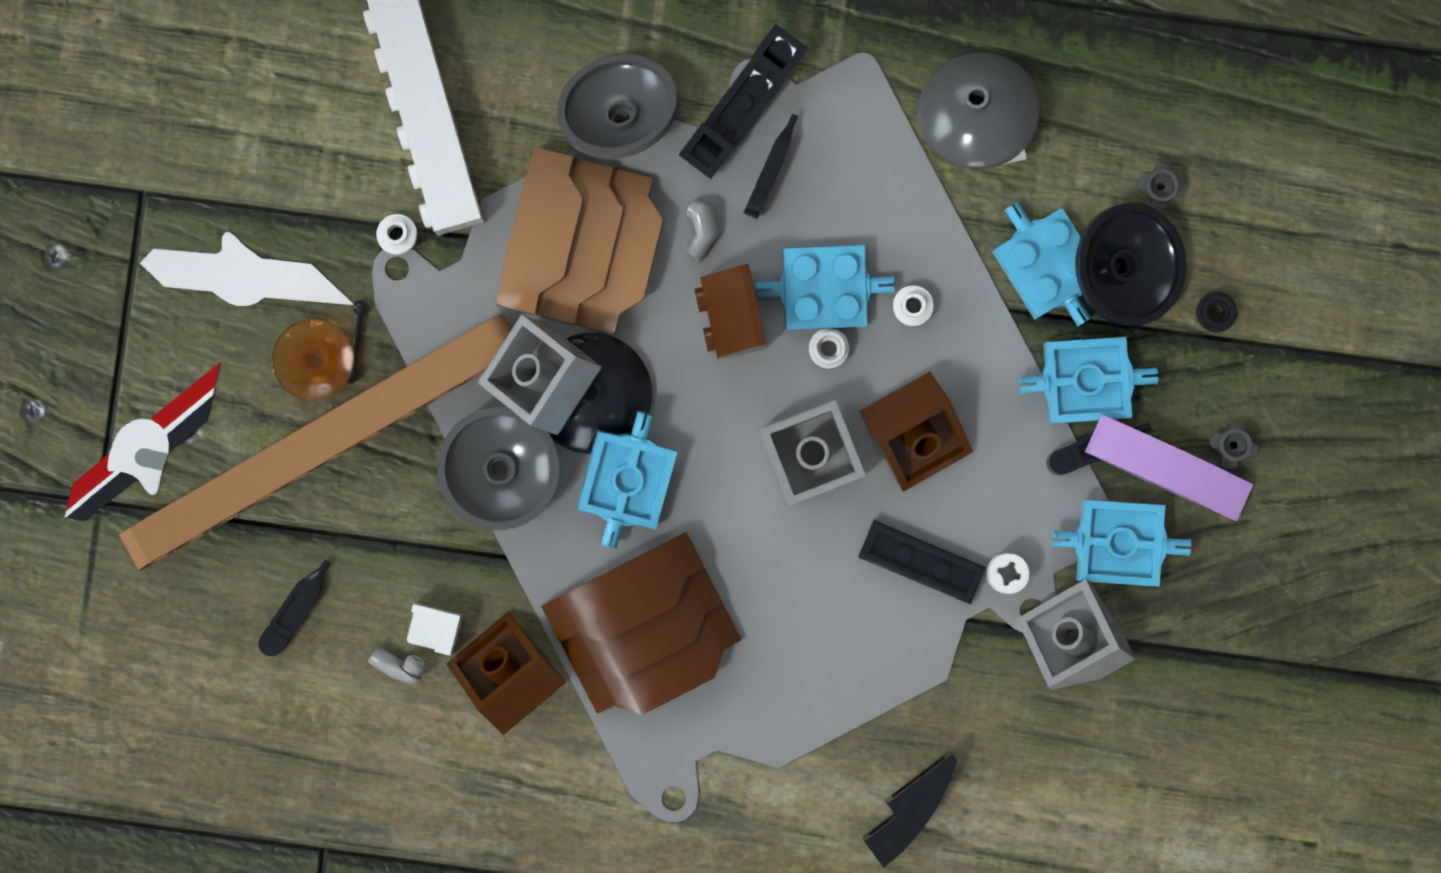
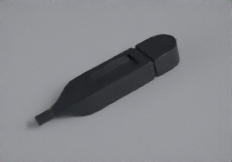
(770, 170)
(1074, 455)
(292, 612)

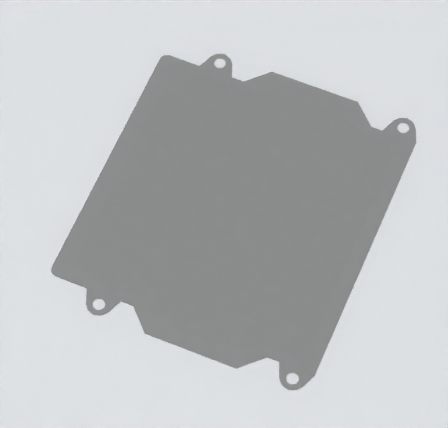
(817, 626)

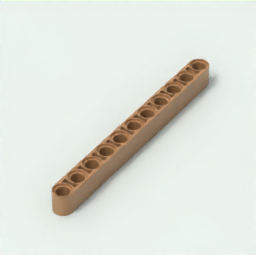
(315, 444)

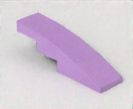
(1169, 467)

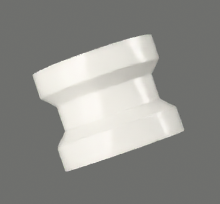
(1000, 571)

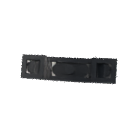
(744, 102)

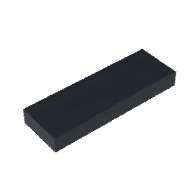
(921, 562)

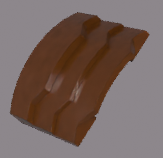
(644, 629)

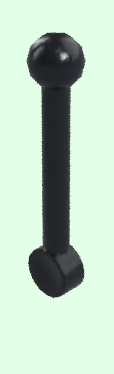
(359, 308)

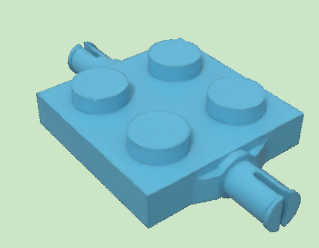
(1042, 263)
(825, 287)
(1087, 380)
(626, 479)
(1121, 542)

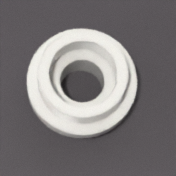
(399, 246)
(903, 314)
(838, 339)

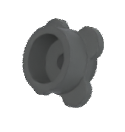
(1172, 187)
(1244, 449)

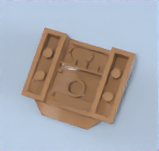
(579, 242)

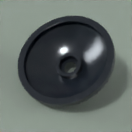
(1149, 260)
(622, 391)

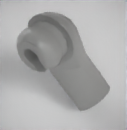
(705, 226)
(392, 666)

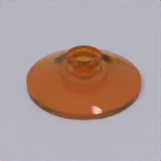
(292, 355)

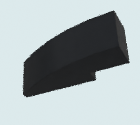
(912, 809)

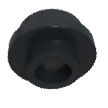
(1228, 307)

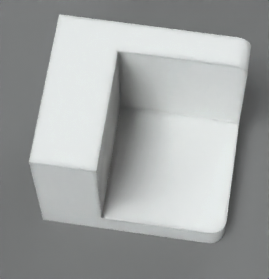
(434, 628)

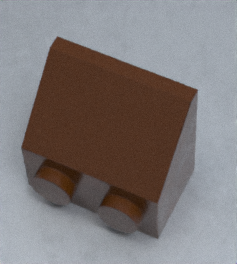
(731, 312)
(916, 431)
(505, 673)

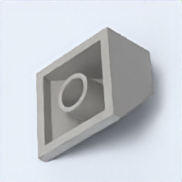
(1075, 637)

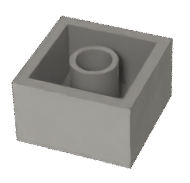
(539, 375)
(812, 453)

